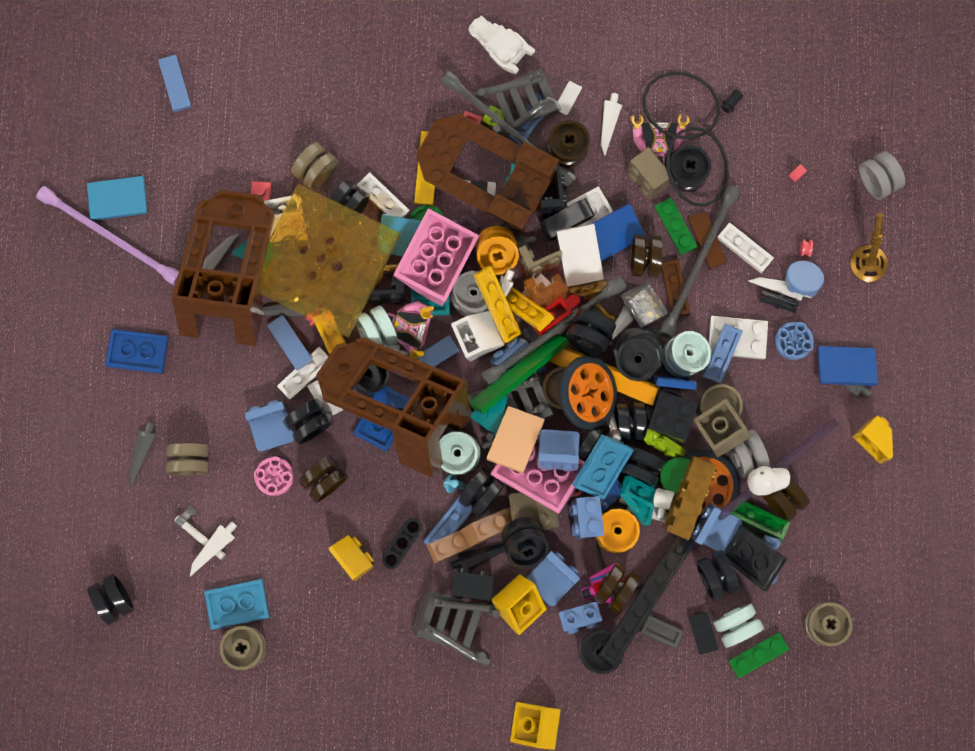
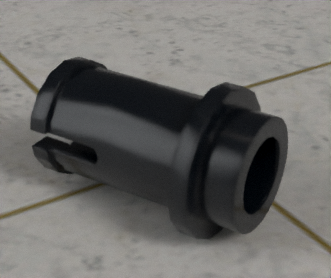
(729, 104)

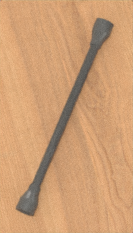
(452, 82)
(729, 198)
(492, 374)

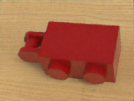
(560, 310)

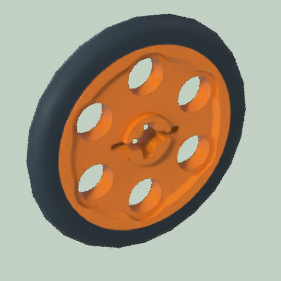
(569, 401)
(723, 467)

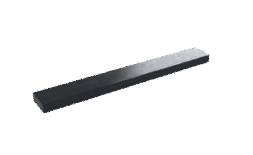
(645, 600)

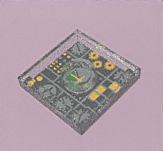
(644, 304)

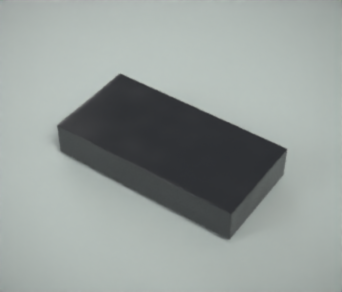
(703, 633)

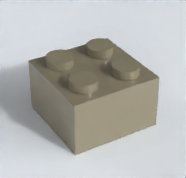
(648, 173)
(722, 428)

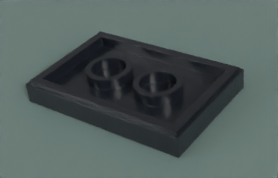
(754, 557)

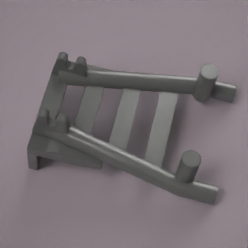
(539, 109)
(543, 410)
(434, 599)

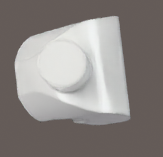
(663, 501)

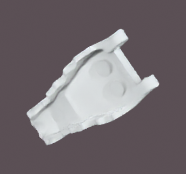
(502, 44)

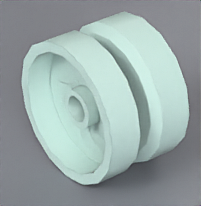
(377, 327)
(686, 354)
(469, 455)
(737, 623)

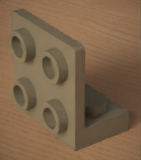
(535, 268)
(525, 506)

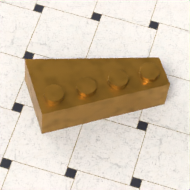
(690, 497)

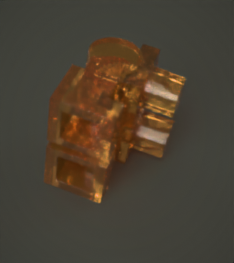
(545, 295)

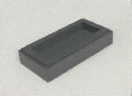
(662, 631)

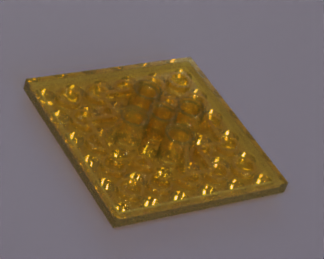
(333, 296)

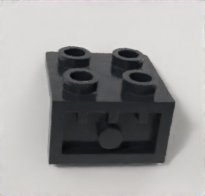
(551, 205)
(393, 296)

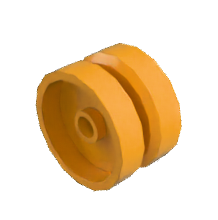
(497, 248)
(626, 524)

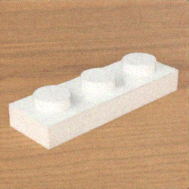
(382, 197)
(745, 248)
(298, 380)

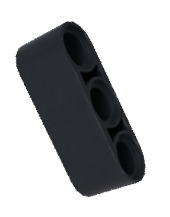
(567, 218)
(402, 534)

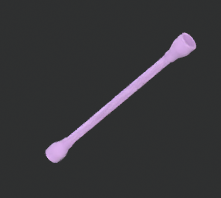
(48, 197)

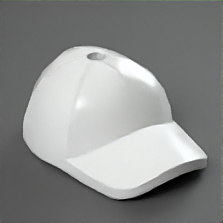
(768, 480)

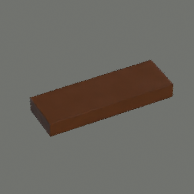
(701, 227)
(674, 284)

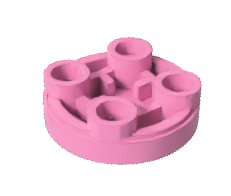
(274, 476)

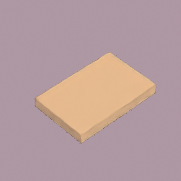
(515, 439)

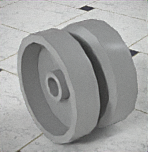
(882, 175)
(462, 299)
(749, 455)

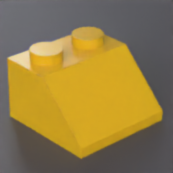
(876, 438)
(351, 557)
(519, 604)
(535, 725)

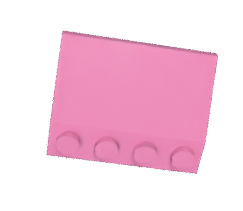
(435, 257)
(547, 487)

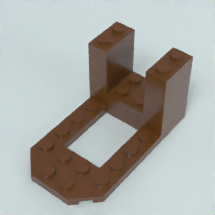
(524, 187)
(218, 292)
(436, 403)

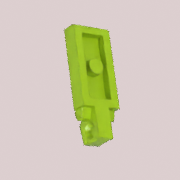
(663, 444)

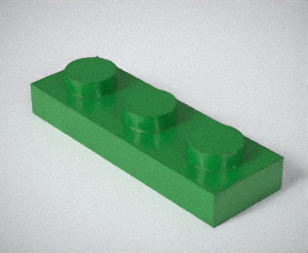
(675, 226)
(761, 520)
(758, 655)

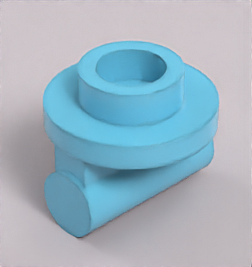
(451, 483)

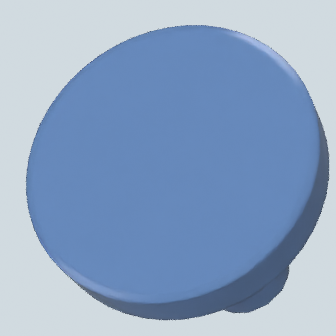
(804, 278)
(794, 340)

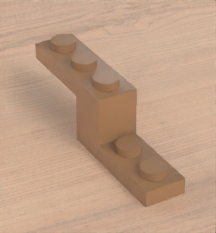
(470, 535)

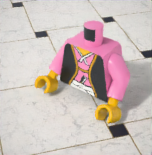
(648, 136)
(412, 326)

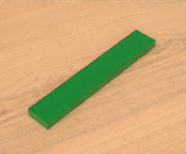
(519, 373)

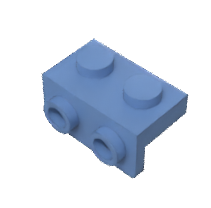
(584, 615)

